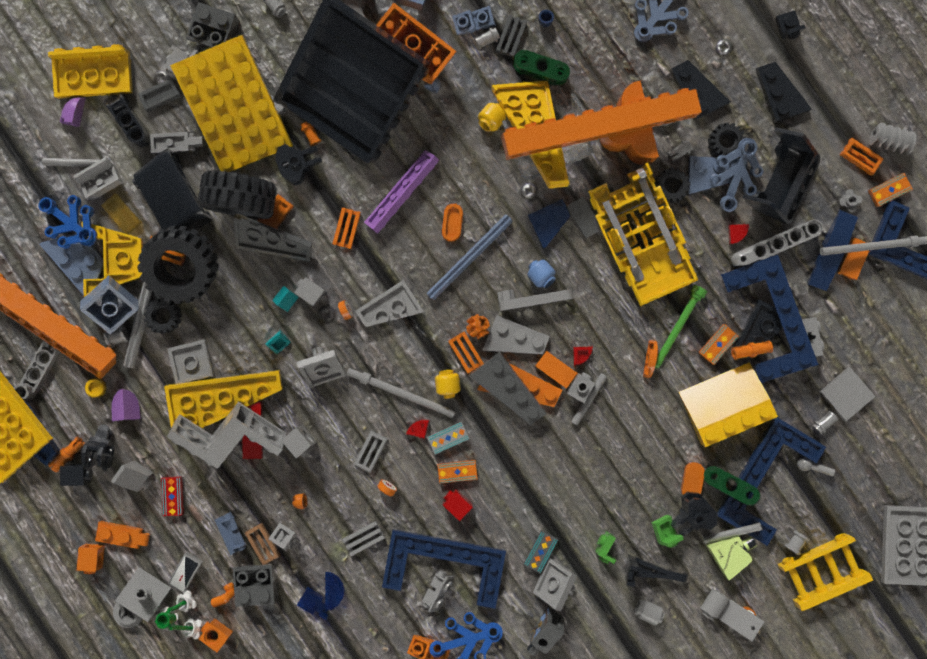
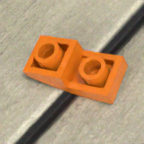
(420, 648)

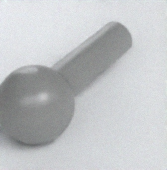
(806, 464)

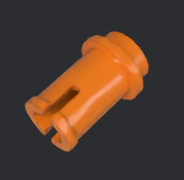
(310, 133)

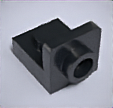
(789, 25)

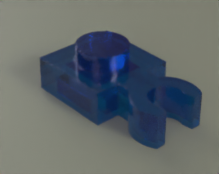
(312, 602)

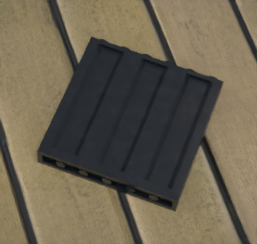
(351, 79)

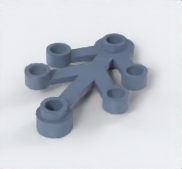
(657, 14)
(738, 172)

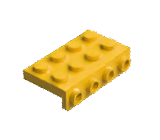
(91, 71)

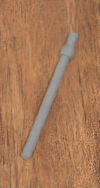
(910, 241)
(366, 378)

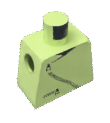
(732, 554)

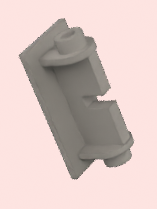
(434, 599)

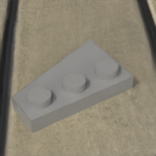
(389, 306)
(513, 337)

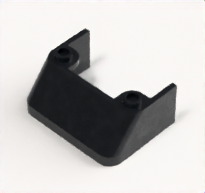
(790, 178)

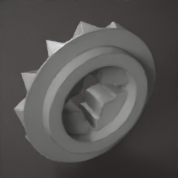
(127, 621)

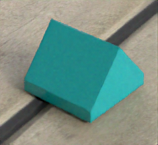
(285, 298)
(278, 342)

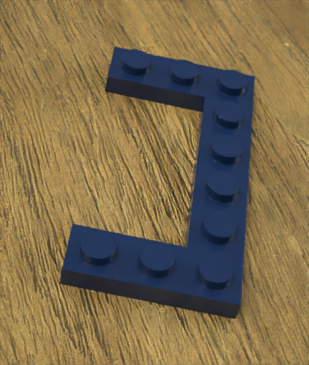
(889, 230)
(802, 351)
(756, 468)
(487, 557)

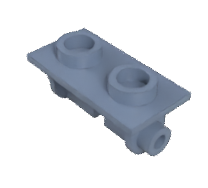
(230, 533)

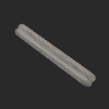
(138, 328)

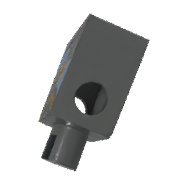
(546, 632)

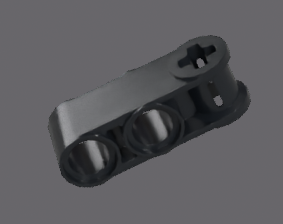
(122, 111)

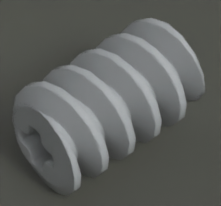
(893, 136)

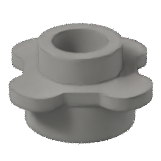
(851, 206)

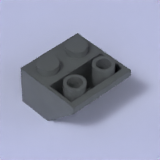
(212, 26)
(255, 585)

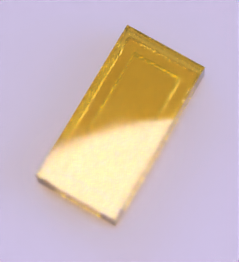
(121, 213)

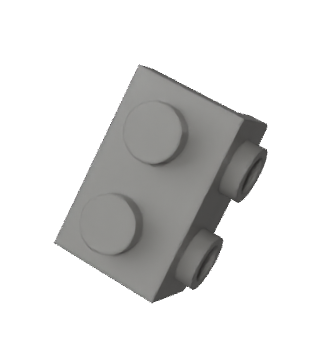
(98, 179)

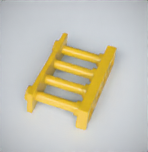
(822, 591)

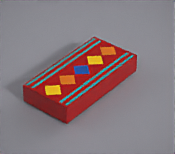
(172, 496)

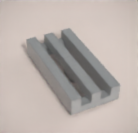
(363, 466)
(349, 545)

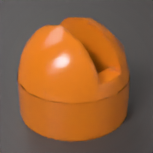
(300, 501)

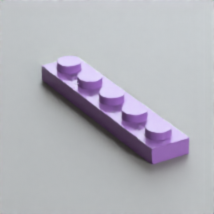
(401, 191)

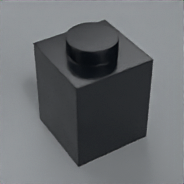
(75, 475)

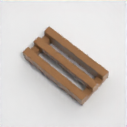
(256, 548)

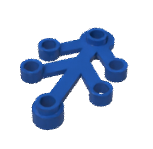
(70, 223)
(469, 637)

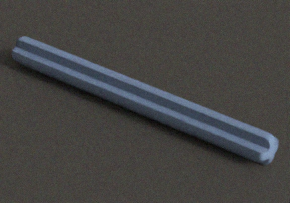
(469, 257)

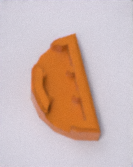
(651, 358)

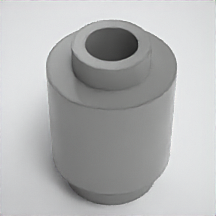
(649, 612)

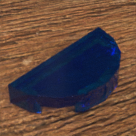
(333, 591)

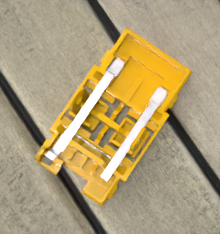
(658, 267)

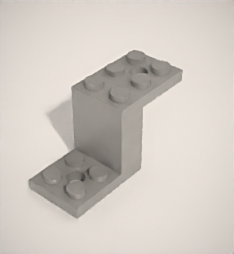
(217, 447)

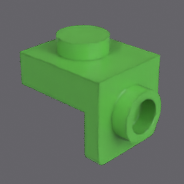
(665, 533)
(604, 544)

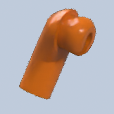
(225, 598)

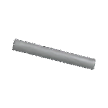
(68, 162)
(584, 407)
(732, 533)

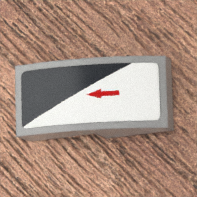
(185, 572)

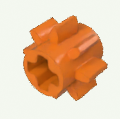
(477, 326)

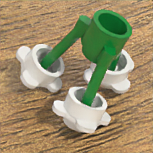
(167, 618)

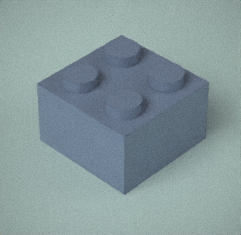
(109, 305)

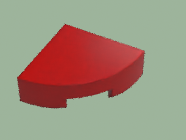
(737, 232)
(581, 354)
(418, 428)

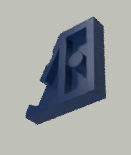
(549, 221)

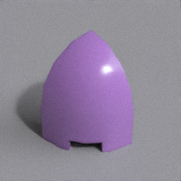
(72, 111)
(125, 406)

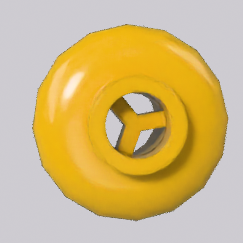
(491, 117)
(447, 383)

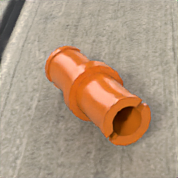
(752, 350)
(66, 454)

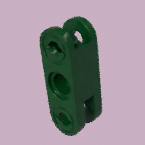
(533, 60)
(742, 487)

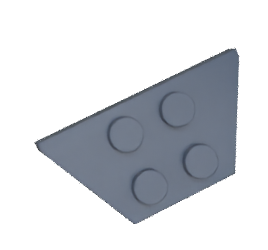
(76, 262)

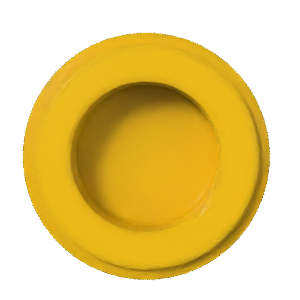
(95, 387)

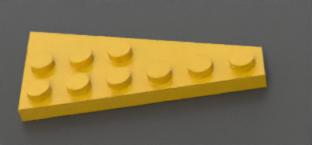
(533, 103)
(213, 399)

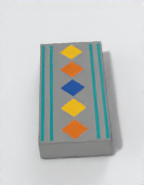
(448, 437)

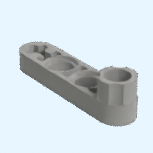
(508, 302)
(36, 363)

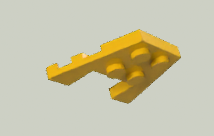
(119, 257)

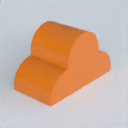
(418, 38)
(639, 144)

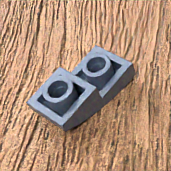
(474, 21)

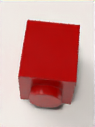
(457, 504)

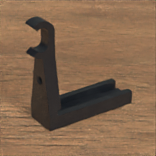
(641, 568)

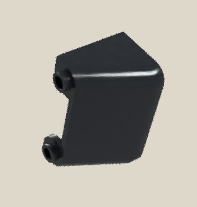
(170, 193)

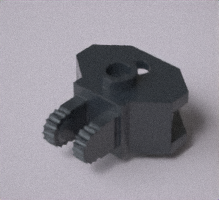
(297, 163)
(99, 449)
(696, 512)

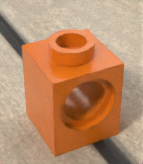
(90, 558)
(212, 642)

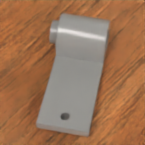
(732, 614)

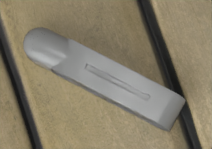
(785, 242)

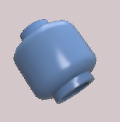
(541, 273)

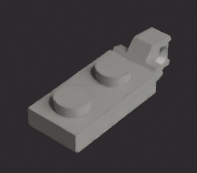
(177, 142)

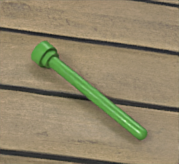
(697, 294)

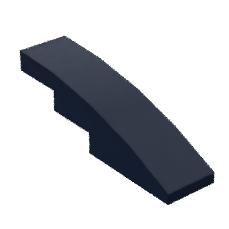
(838, 235)

